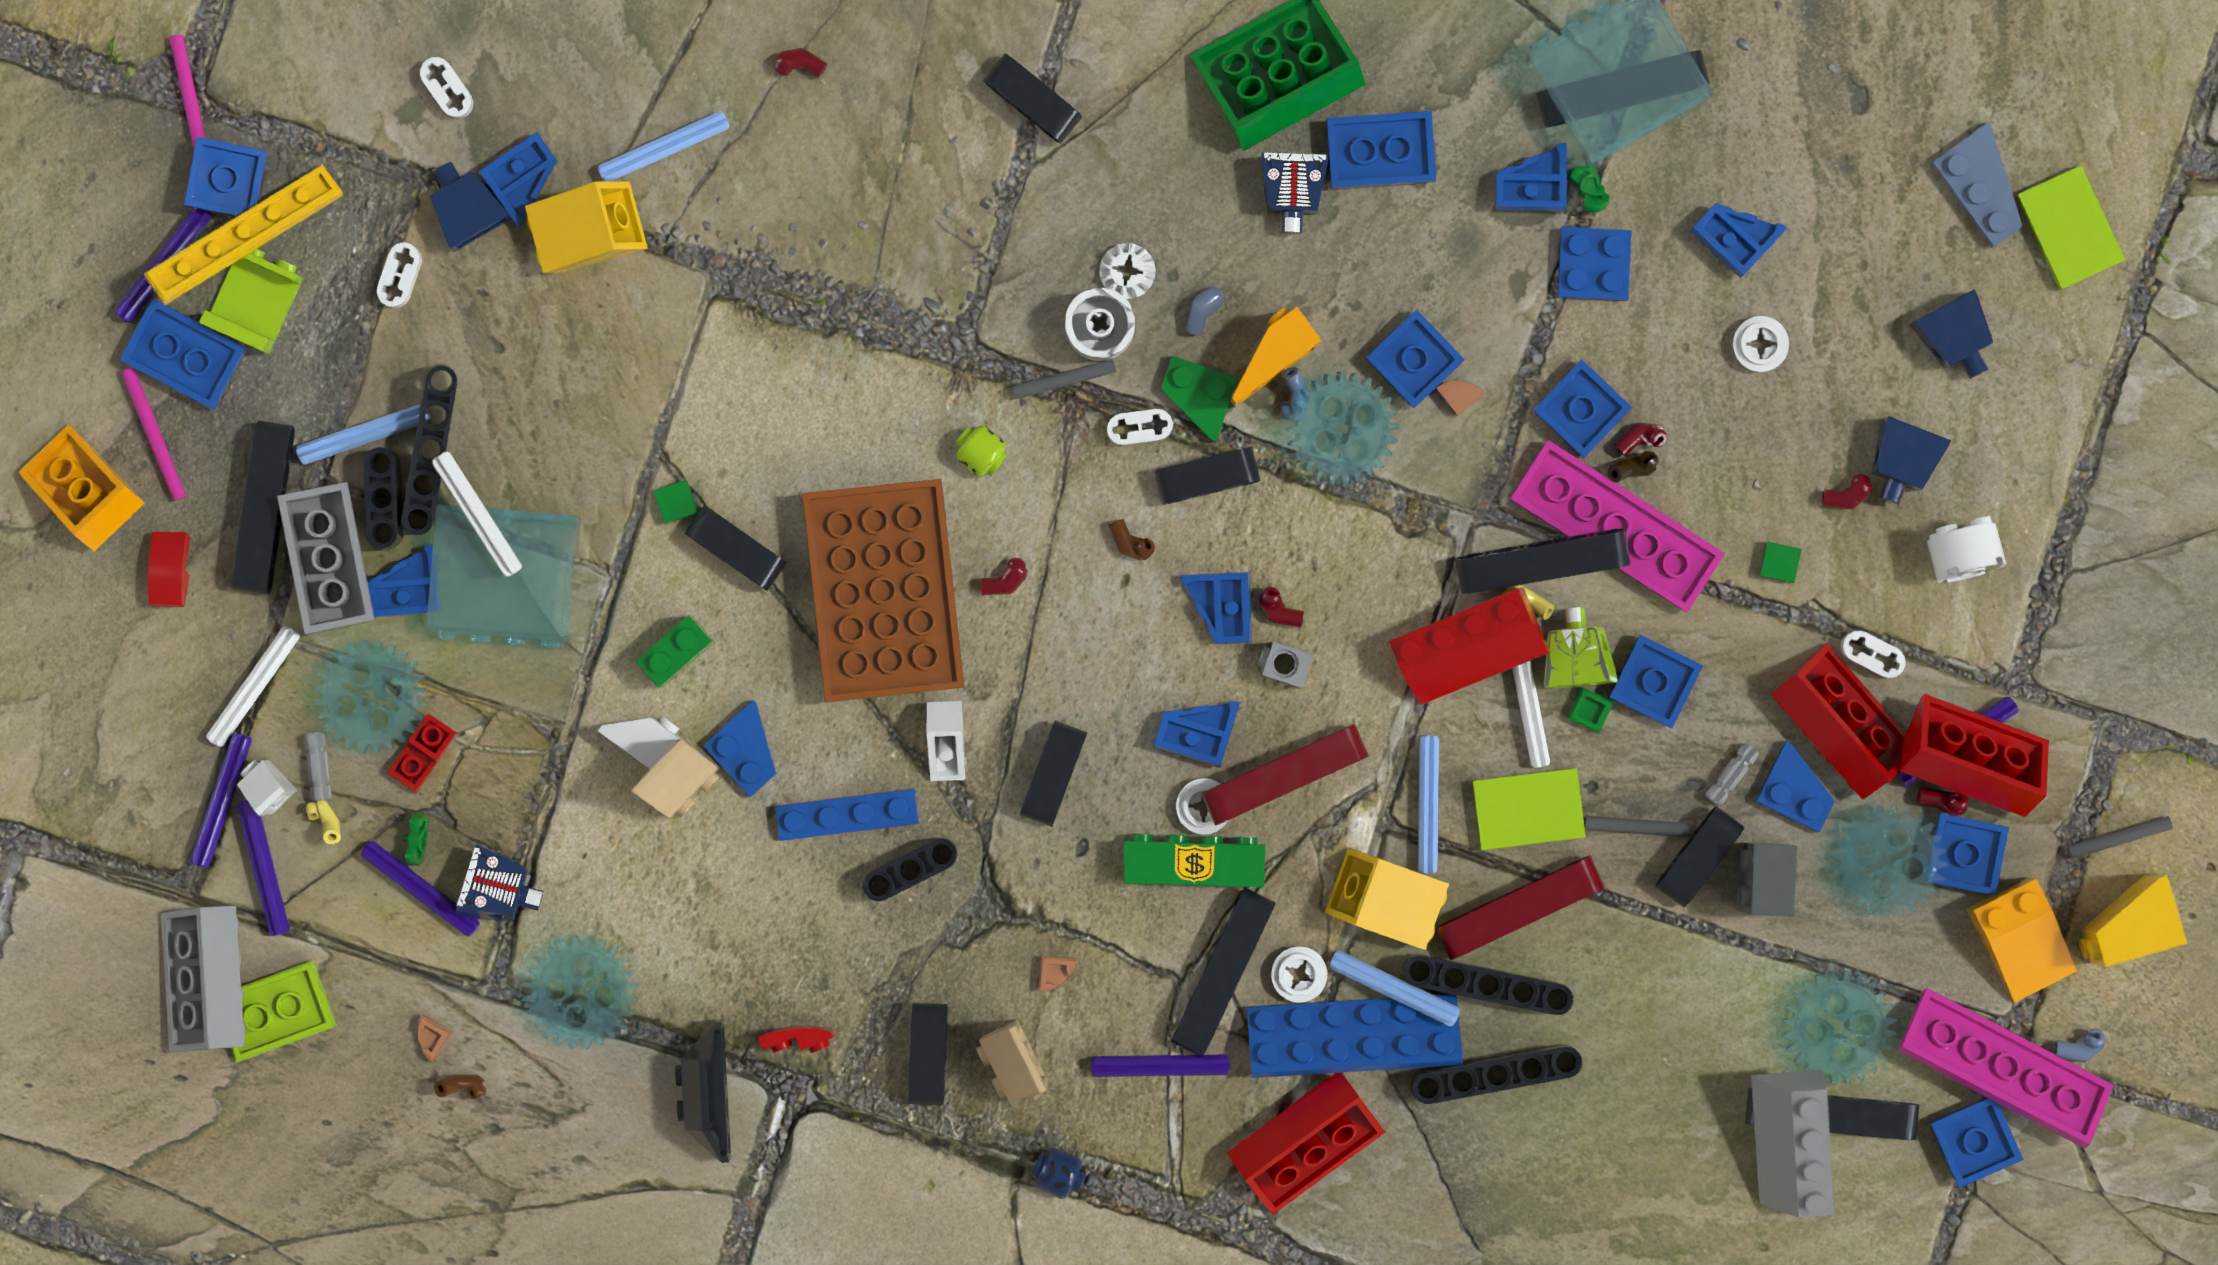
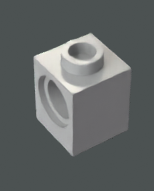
(1301, 664)

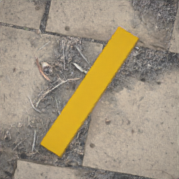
(243, 234)

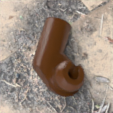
(1130, 545)
(459, 1082)

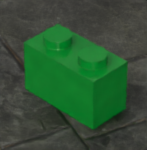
(675, 651)

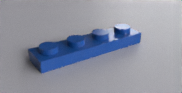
(847, 814)

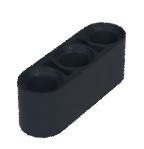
(1032, 98)
(1207, 476)
(373, 484)
(735, 548)
(1053, 773)
(1699, 856)
(893, 873)
(928, 1054)

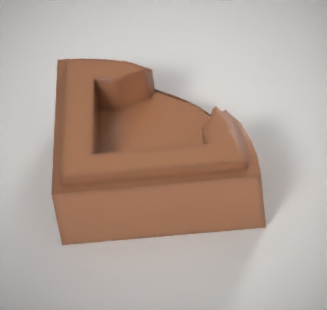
(1459, 394)
(1054, 971)
(431, 1037)

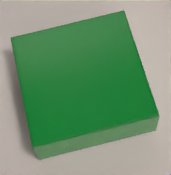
(675, 502)
(1780, 562)
(1590, 710)

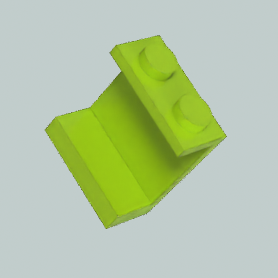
(254, 300)

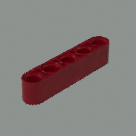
(1285, 774)
(1520, 907)

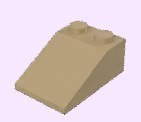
(678, 779)
(1013, 1063)

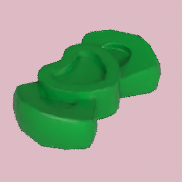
(1590, 189)
(416, 839)

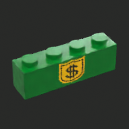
(1194, 862)

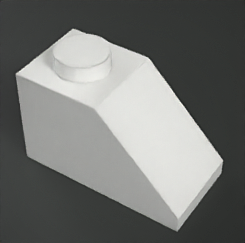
(643, 738)
(945, 740)
(265, 787)

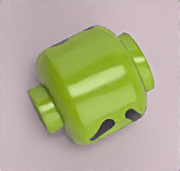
(981, 450)

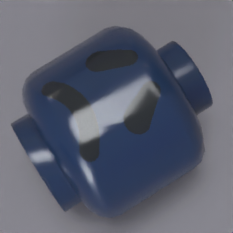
(1058, 1173)

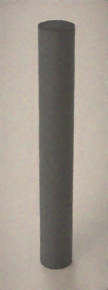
(1064, 379)
(1637, 826)
(2120, 837)

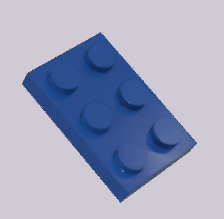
(1381, 150)
(183, 354)

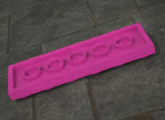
(1584, 501)
(2005, 1068)

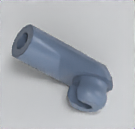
(1202, 307)
(1294, 383)
(2083, 1049)

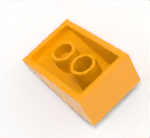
(1282, 346)
(81, 488)
(2022, 938)

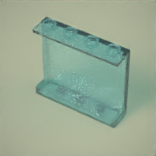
(1619, 76)
(477, 599)

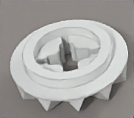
(1140, 259)
(1772, 332)
(1191, 817)
(1304, 990)

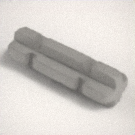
(317, 766)
(1732, 774)

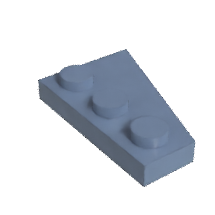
(1980, 184)

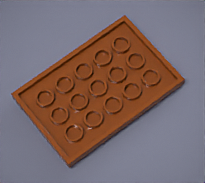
(882, 590)

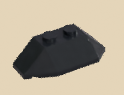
(706, 1092)

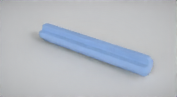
(663, 146)
(359, 435)
(1428, 804)
(1395, 988)

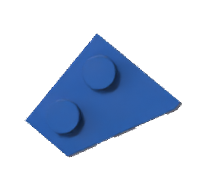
(520, 175)
(1535, 183)
(1736, 237)
(403, 587)
(1223, 604)
(1198, 732)
(744, 750)
(1795, 790)

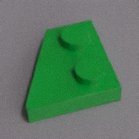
(1199, 393)

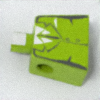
(1578, 654)

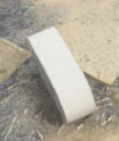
(453, 83)
(407, 278)
(1138, 418)
(1877, 647)

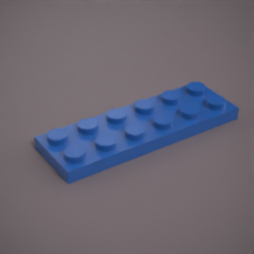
(1348, 1038)

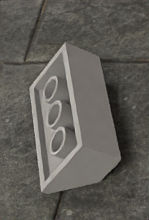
(326, 558)
(203, 979)
(1793, 1142)

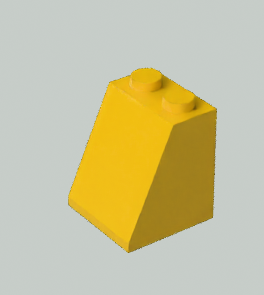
(585, 226)
(1387, 898)
(2134, 924)

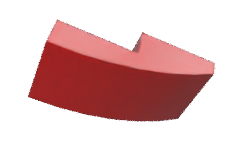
(167, 571)
(422, 753)
(807, 1036)

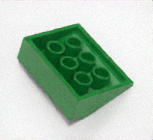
(1278, 70)

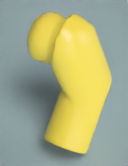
(1540, 605)
(329, 820)

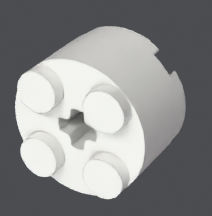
(1096, 304)
(1965, 551)

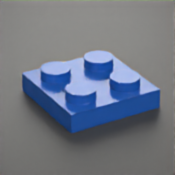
(224, 177)
(1594, 264)
(1415, 359)
(1582, 409)
(1655, 681)
(1973, 853)
(1975, 1141)

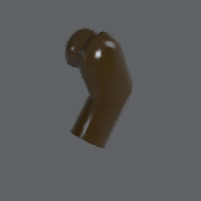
(1634, 466)

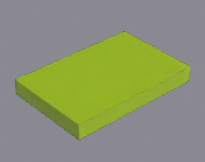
(2070, 227)
(1528, 809)
(283, 1010)

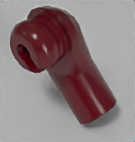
(799, 58)
(1641, 434)
(1851, 496)
(1008, 581)
(1276, 610)
(1949, 802)

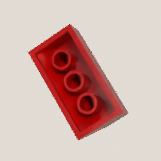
(1470, 646)
(1843, 721)
(1976, 756)
(1305, 1142)

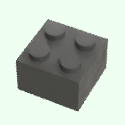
(1767, 879)

